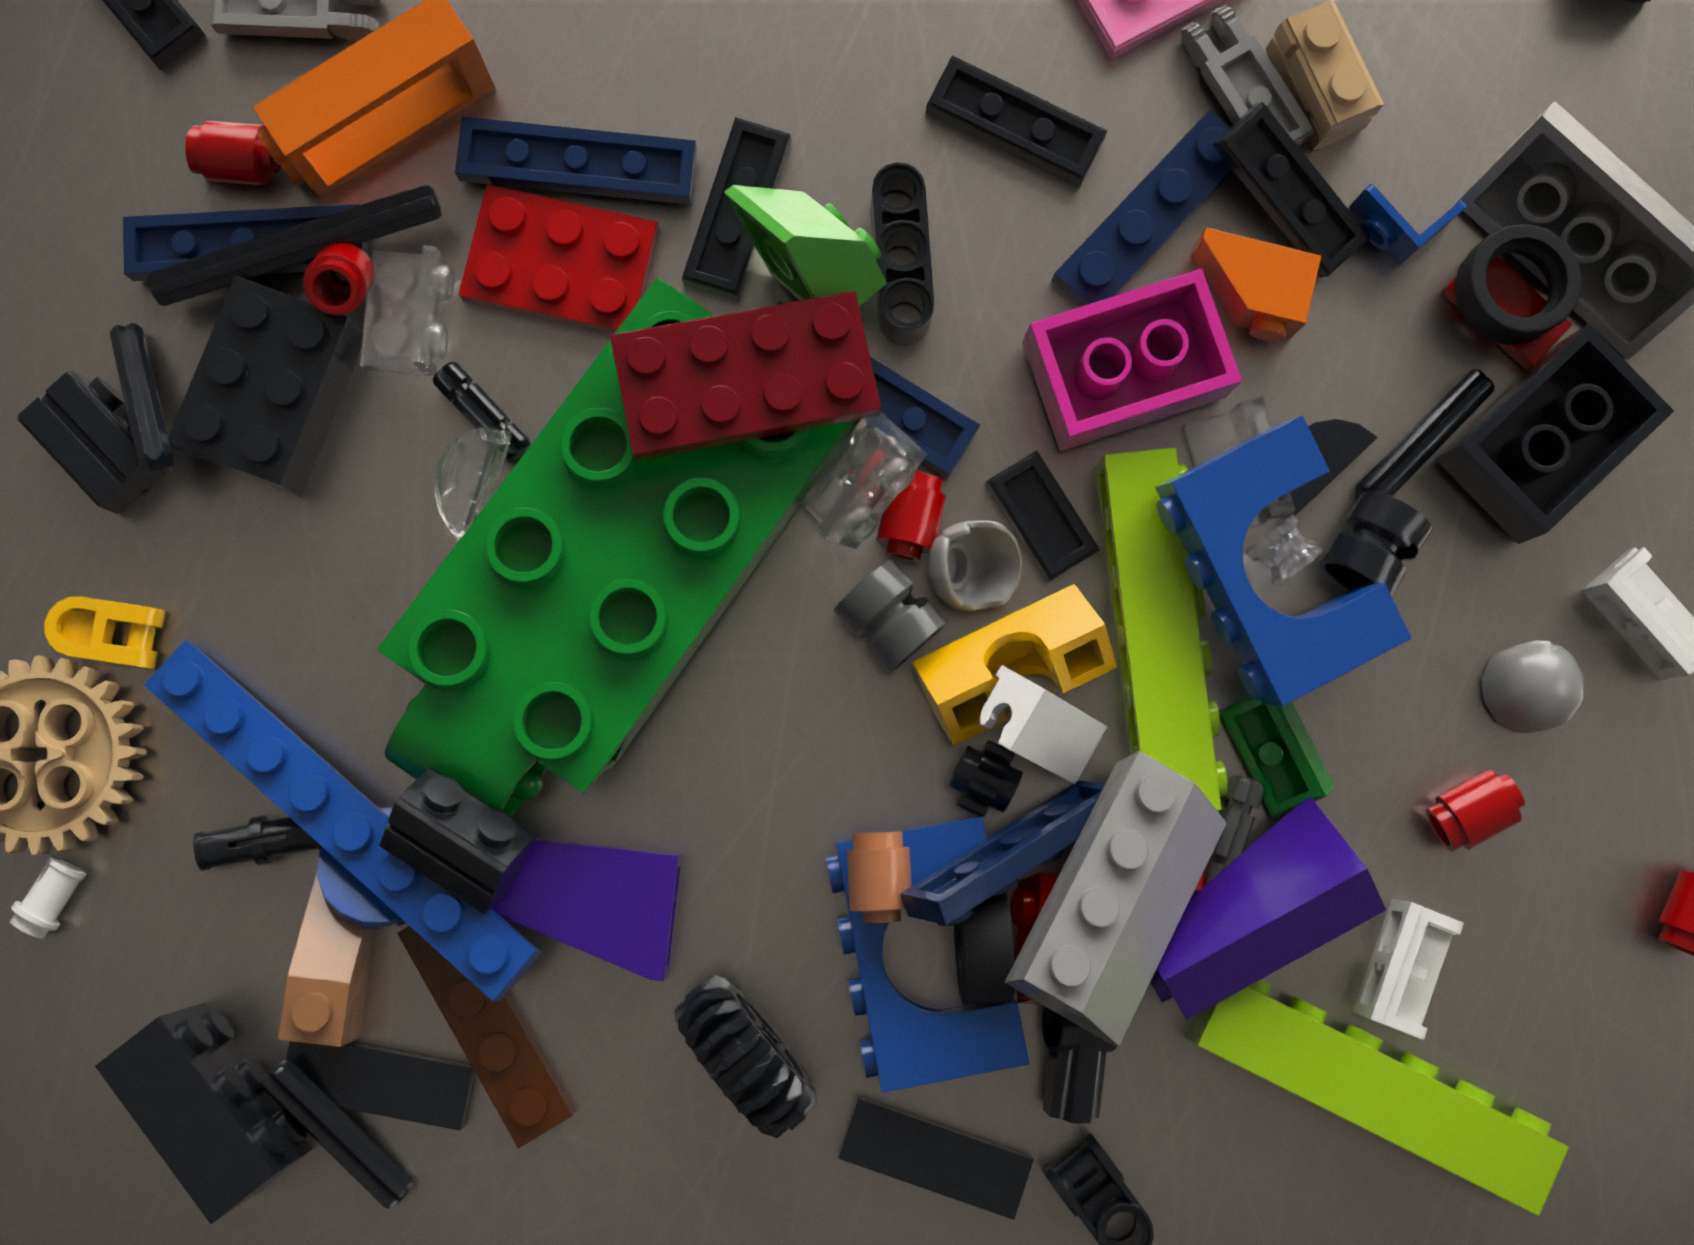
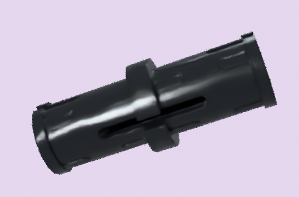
(221, 847)

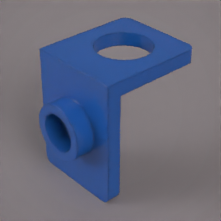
(1388, 227)

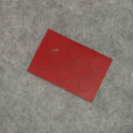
(558, 260)

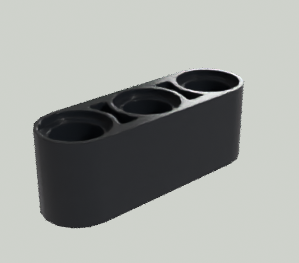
(908, 228)

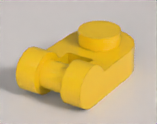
(87, 626)

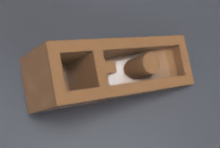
(326, 978)

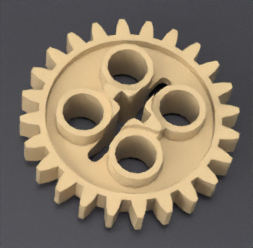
(97, 754)

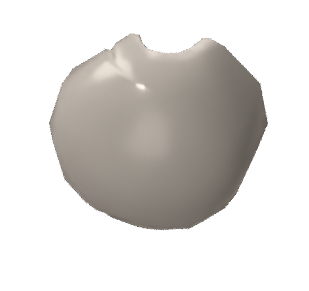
(975, 565)
(1533, 686)

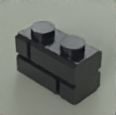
(89, 439)
(456, 840)

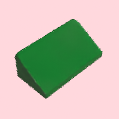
(1277, 753)

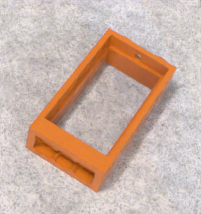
(374, 97)

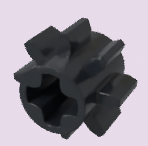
(985, 778)

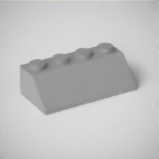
(1627, 238)
(1119, 897)

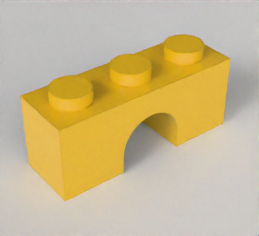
(1048, 638)

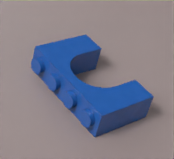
(1212, 514)
(911, 1040)

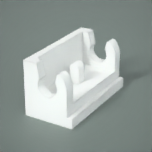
(1645, 614)
(1042, 726)
(1405, 966)

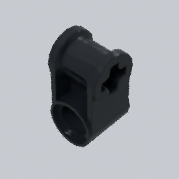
(1096, 1192)

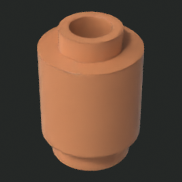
(877, 875)

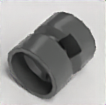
(890, 615)

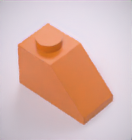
(1258, 282)

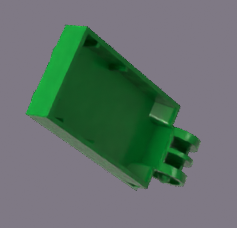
(586, 587)

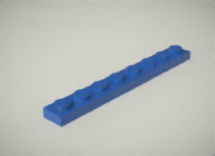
(337, 818)

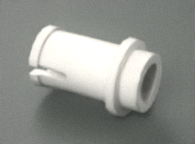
(47, 897)

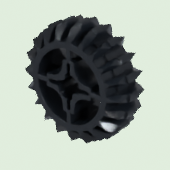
(745, 1057)

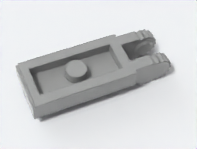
(292, 18)
(1243, 73)

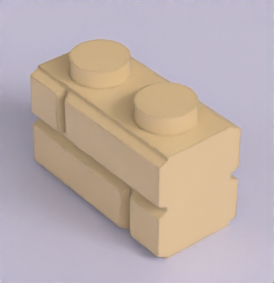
(1325, 73)

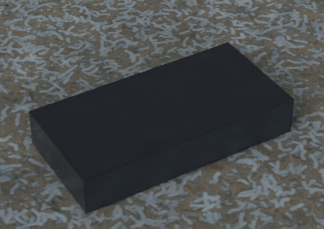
(1042, 516)

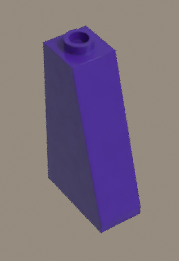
(600, 901)
(1266, 910)

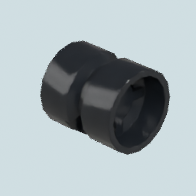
(1379, 539)

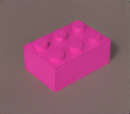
(1131, 359)

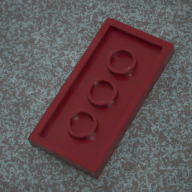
(745, 375)

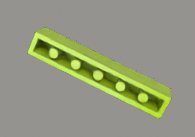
(1158, 622)
(1384, 1095)

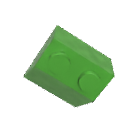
(807, 244)

